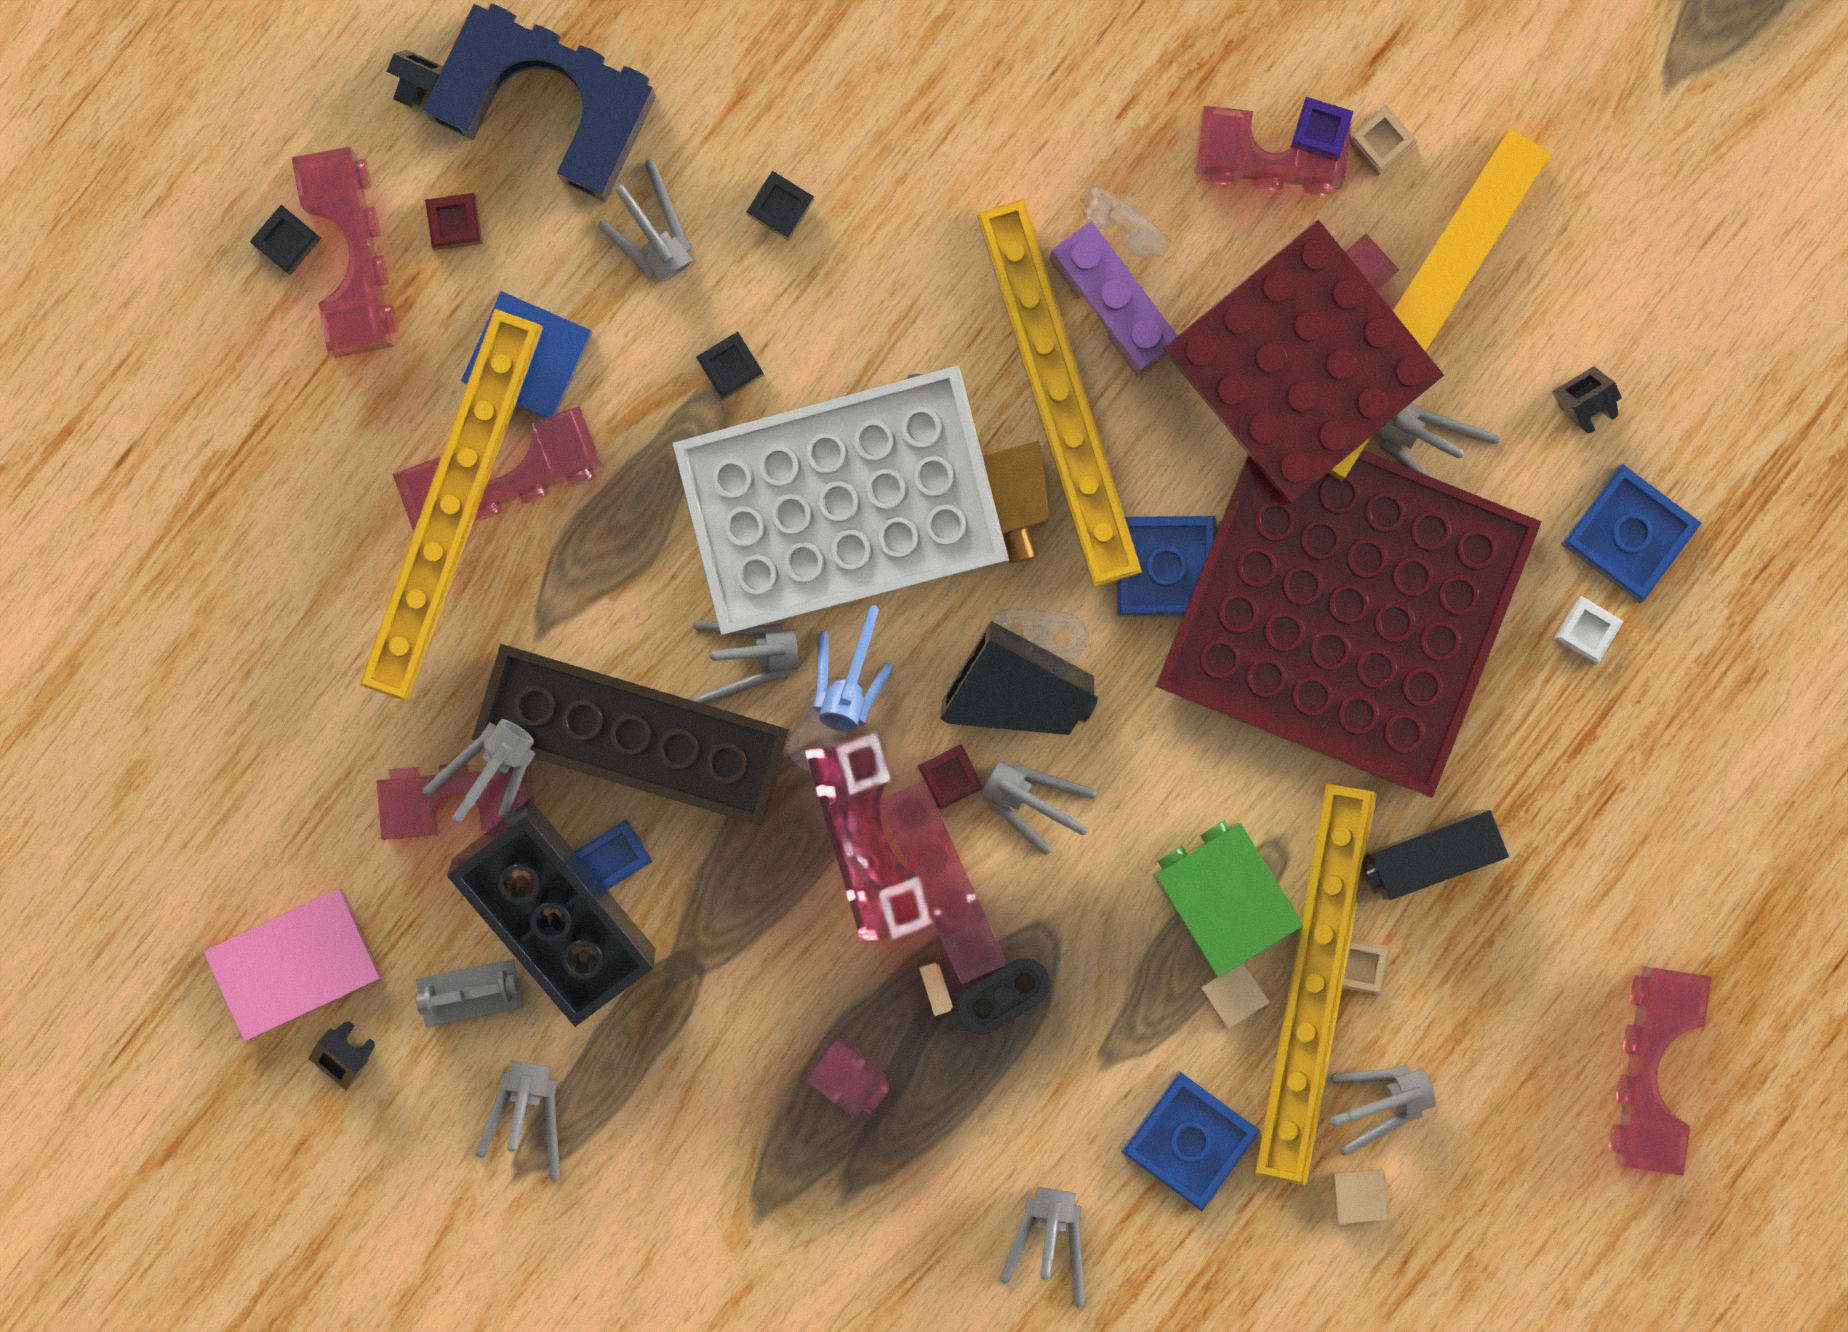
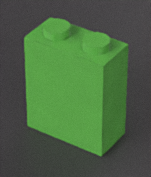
(1226, 897)

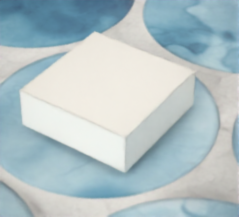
(1588, 630)

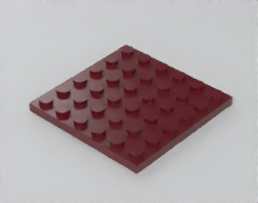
(1351, 614)

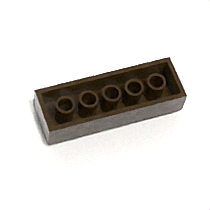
(637, 734)

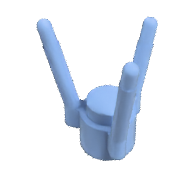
(842, 704)

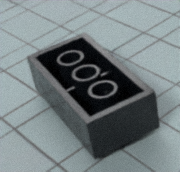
(547, 944)

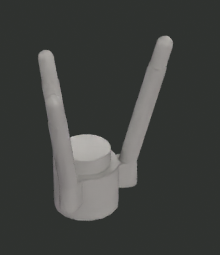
(664, 254)
(1408, 427)
(774, 651)
(505, 748)
(1008, 788)
(526, 1085)
(1407, 1094)
(1053, 1211)

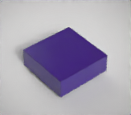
(1321, 129)

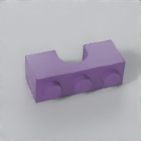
(1115, 296)

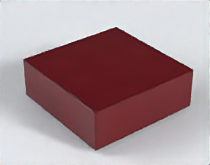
(453, 221)
(950, 776)

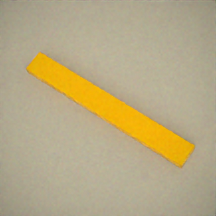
(1465, 245)
(1059, 393)
(451, 505)
(1316, 984)

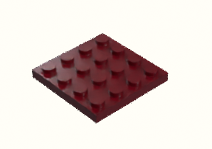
(1303, 361)

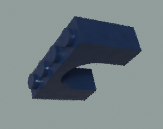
(497, 48)

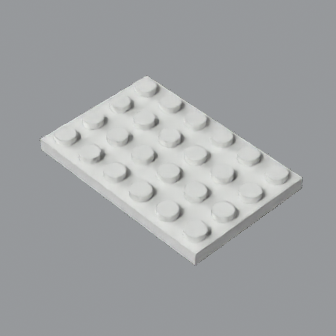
(840, 500)

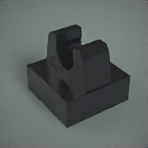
(415, 76)
(1588, 396)
(339, 1058)

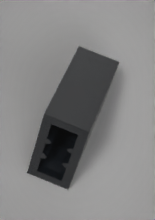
(1018, 687)
(1435, 855)

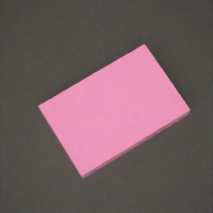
(292, 964)

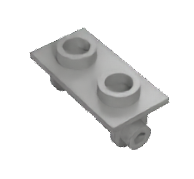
(468, 993)

